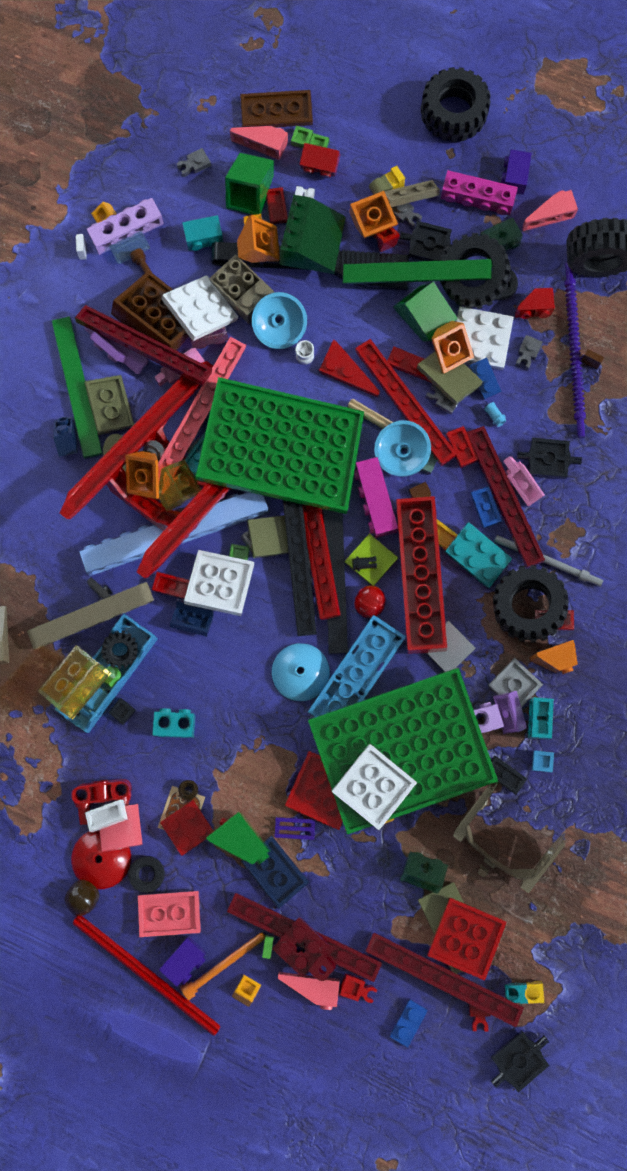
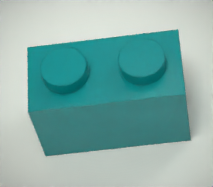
(202, 232)

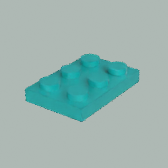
(478, 555)

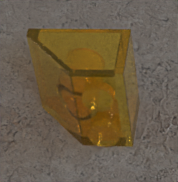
(177, 485)

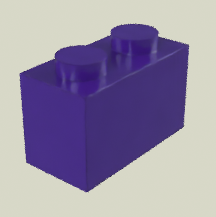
(517, 169)
(182, 961)

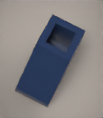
(65, 436)

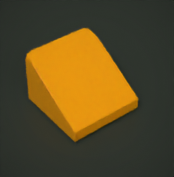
(103, 211)
(246, 990)

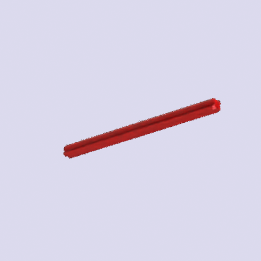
(146, 975)

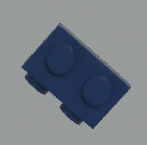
(192, 618)

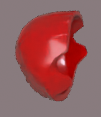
(370, 601)

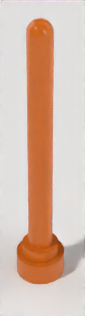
(189, 989)

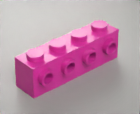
(478, 193)
(376, 498)

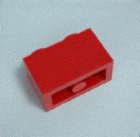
(320, 160)

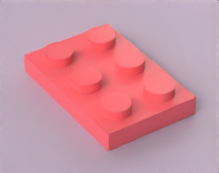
(169, 914)

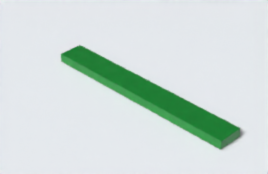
(417, 271)
(76, 388)

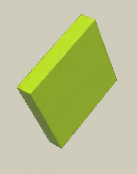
(368, 548)

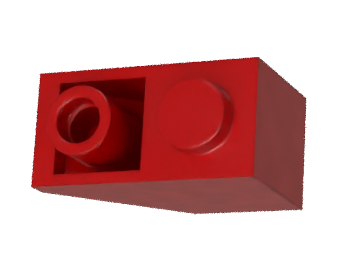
(537, 303)

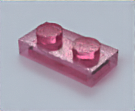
(216, 337)

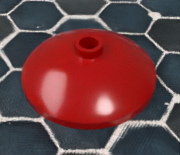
(102, 875)

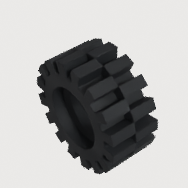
(125, 659)

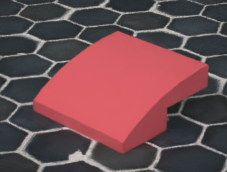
(124, 833)

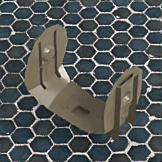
(528, 877)

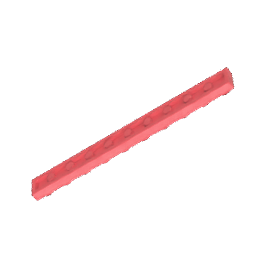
(201, 405)

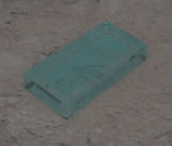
(123, 248)

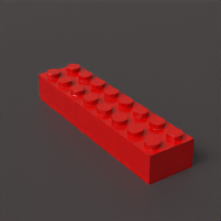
(421, 575)

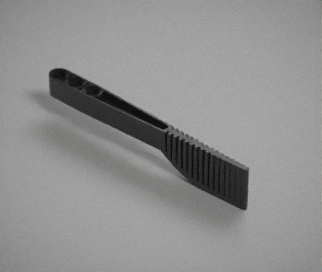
(224, 251)

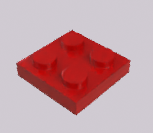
(187, 827)

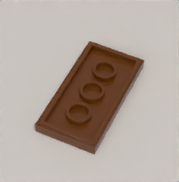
(277, 109)

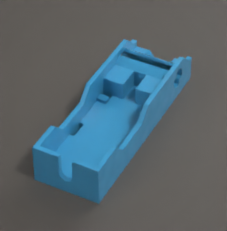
(359, 670)
(101, 699)

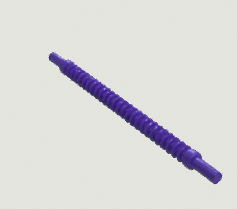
(570, 284)

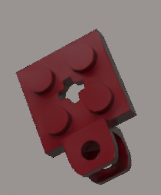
(312, 958)

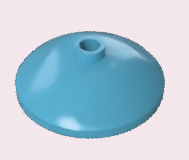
(286, 332)
(402, 436)
(300, 686)

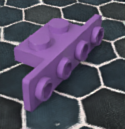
(118, 352)

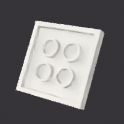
(199, 308)
(487, 335)
(219, 583)
(374, 786)

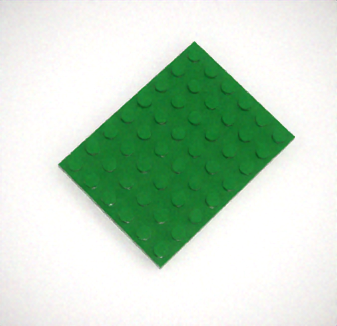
(280, 445)
(418, 727)

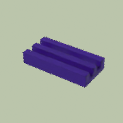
(292, 836)

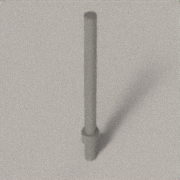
(582, 575)

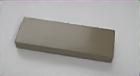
(412, 193)

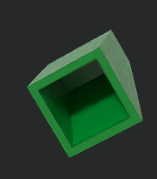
(248, 183)
(425, 310)
(240, 839)

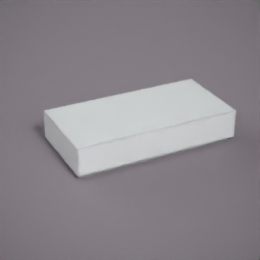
(106, 815)

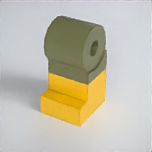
(389, 181)

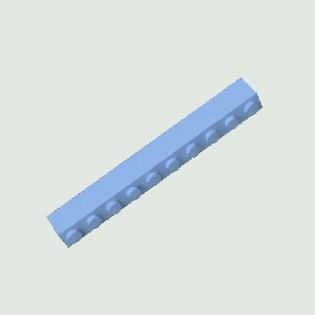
(133, 545)

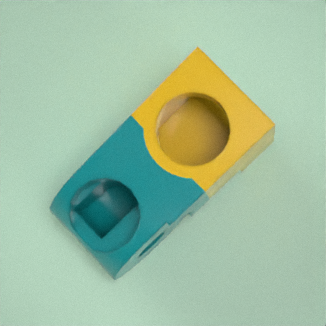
(525, 992)

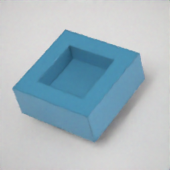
(542, 761)

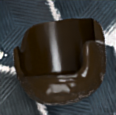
(81, 898)

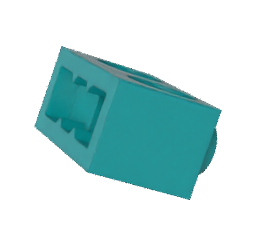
(540, 718)
(173, 728)

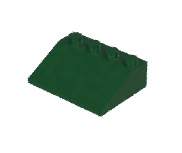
(312, 236)

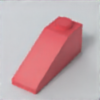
(263, 139)
(555, 209)
(319, 992)

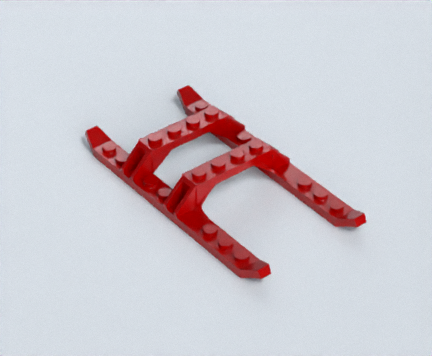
(109, 472)

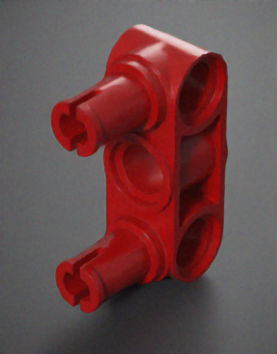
(99, 792)

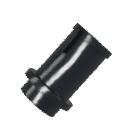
(363, 563)

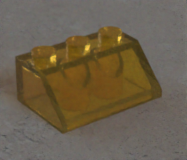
(74, 682)

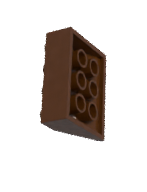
(145, 311)

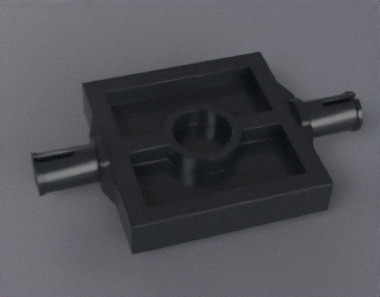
(427, 241)
(549, 458)
(519, 1061)

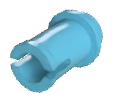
(495, 414)

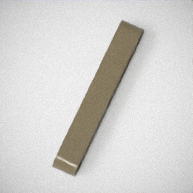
(90, 615)

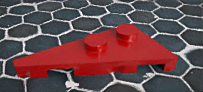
(342, 368)

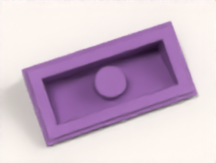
(510, 712)

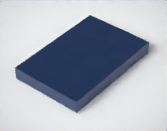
(277, 874)

